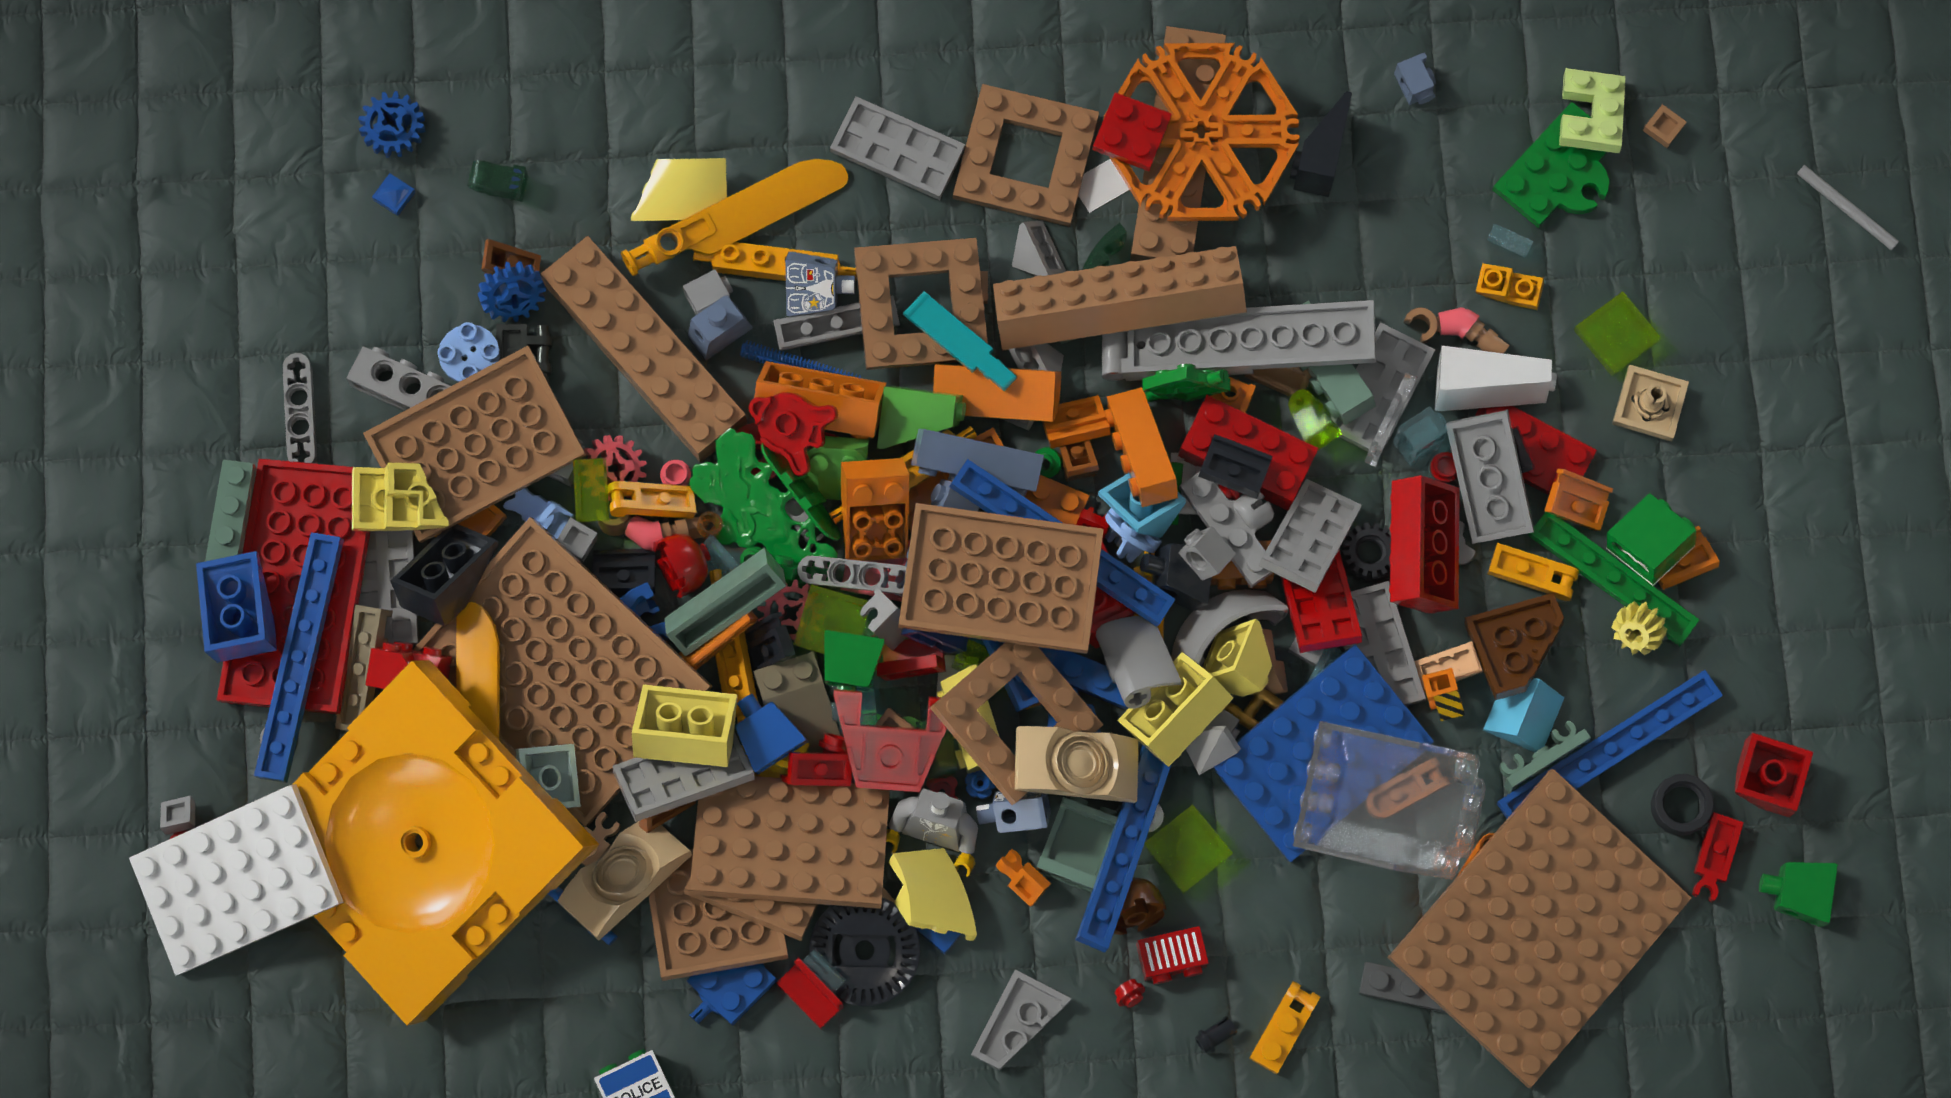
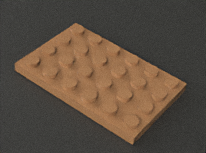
(481, 437)
(1001, 578)
(792, 843)

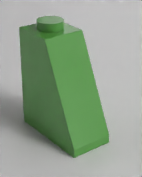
(914, 409)

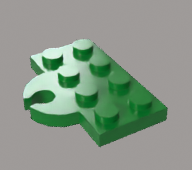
(1553, 176)

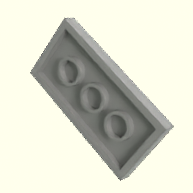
(1490, 476)

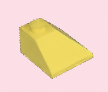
(1240, 659)

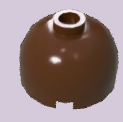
(1141, 907)

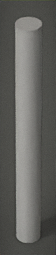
(1847, 207)

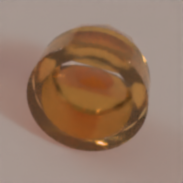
(704, 520)

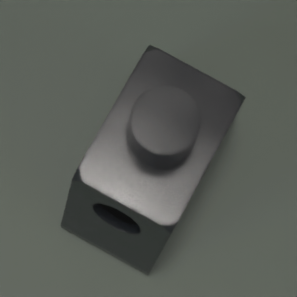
(1176, 577)

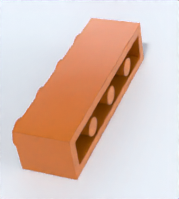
(1141, 447)

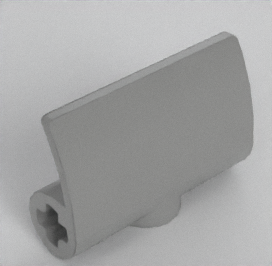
(1136, 658)

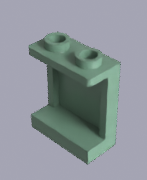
(1077, 843)

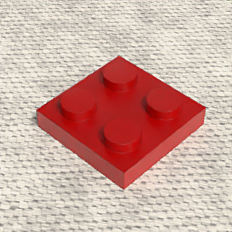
(1132, 131)

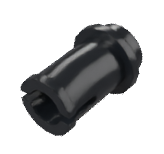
(1215, 1035)

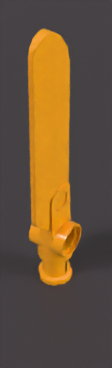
(743, 212)
(479, 664)

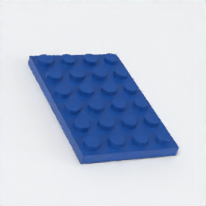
(1275, 753)

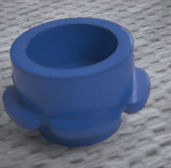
(979, 791)

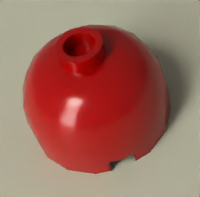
(682, 562)

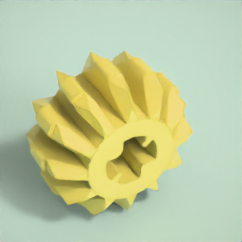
(1639, 628)

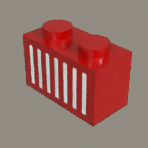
(1172, 954)

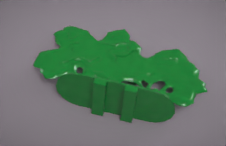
(755, 509)

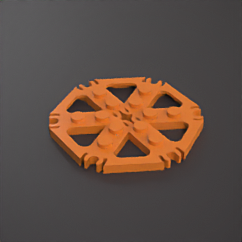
(1227, 129)

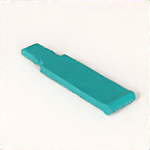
(958, 340)

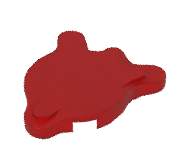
(791, 425)

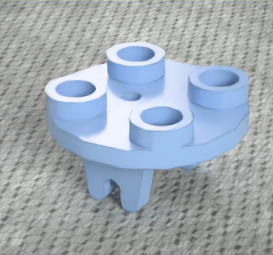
(459, 344)
(1128, 538)

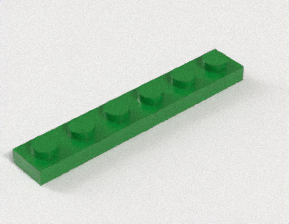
(1611, 574)

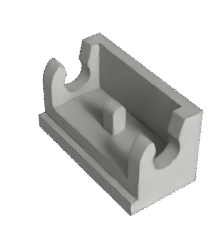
(886, 623)

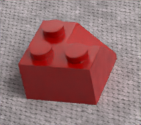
(392, 658)
(1772, 774)

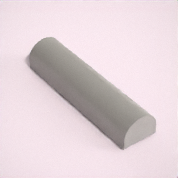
(822, 326)

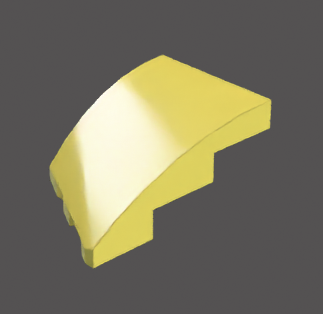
(681, 189)
(394, 499)
(932, 893)

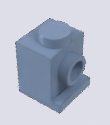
(1415, 79)

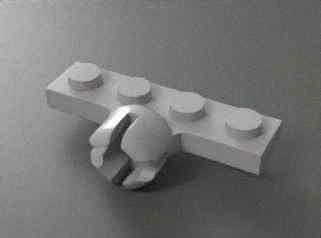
(1234, 521)

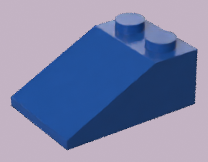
(235, 608)

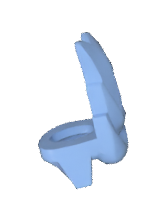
(547, 513)

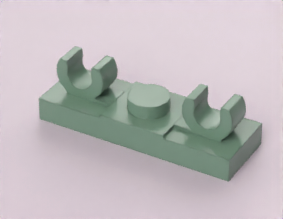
(1544, 757)

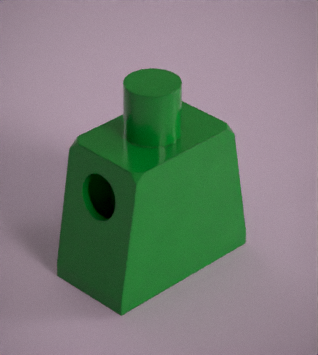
(851, 660)
(1803, 890)

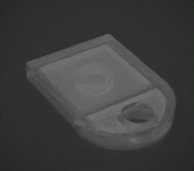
(1390, 419)

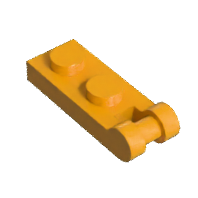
(651, 500)
(1532, 571)
(1284, 1029)

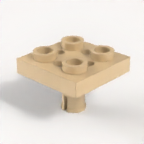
(1653, 392)

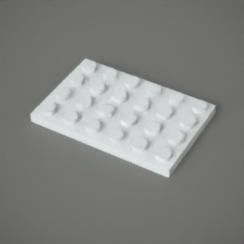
(236, 879)

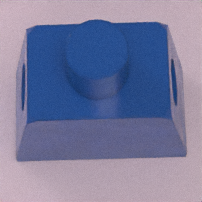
(766, 733)

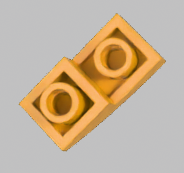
(1509, 287)

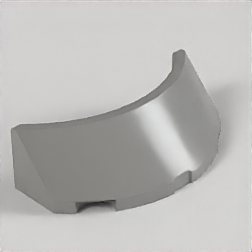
(1222, 610)

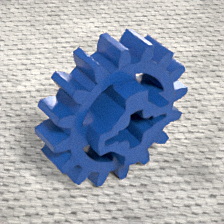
(400, 115)
(511, 291)

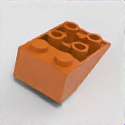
(875, 509)

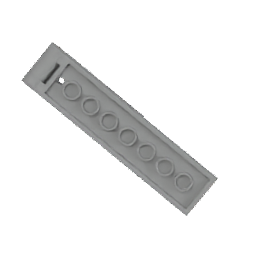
(1247, 341)

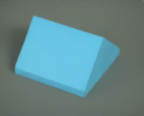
(1148, 520)
(1525, 717)

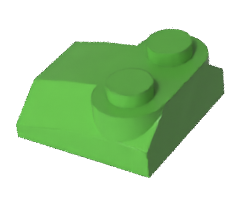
(826, 463)

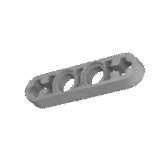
(299, 412)
(857, 577)

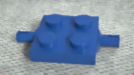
(730, 991)

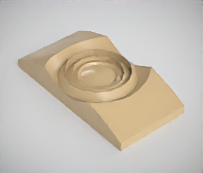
(1076, 763)
(622, 877)

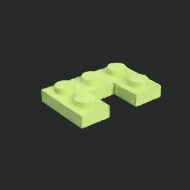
(1605, 126)

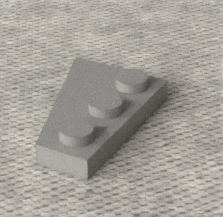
(1017, 1018)

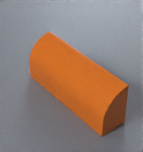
(1030, 397)

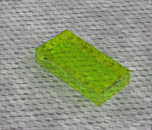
(591, 490)

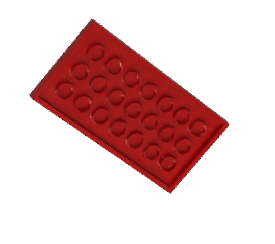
(284, 510)

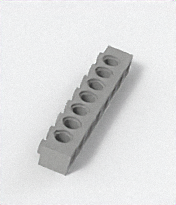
(373, 362)

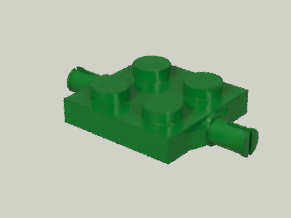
(1185, 383)

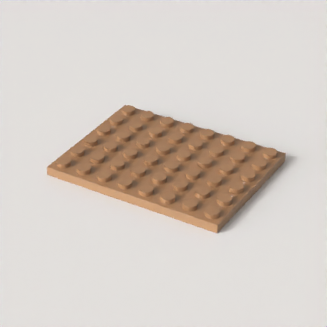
(567, 660)
(1539, 928)

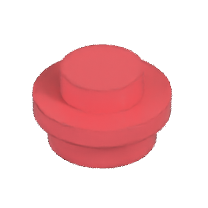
(675, 473)

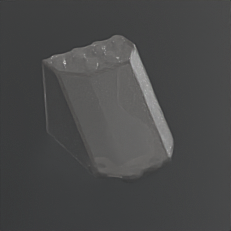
(1389, 802)

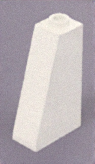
(1490, 379)

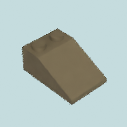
(801, 696)

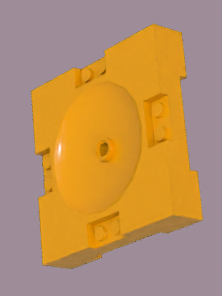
(487, 829)

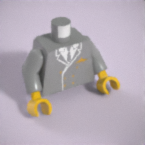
(938, 821)

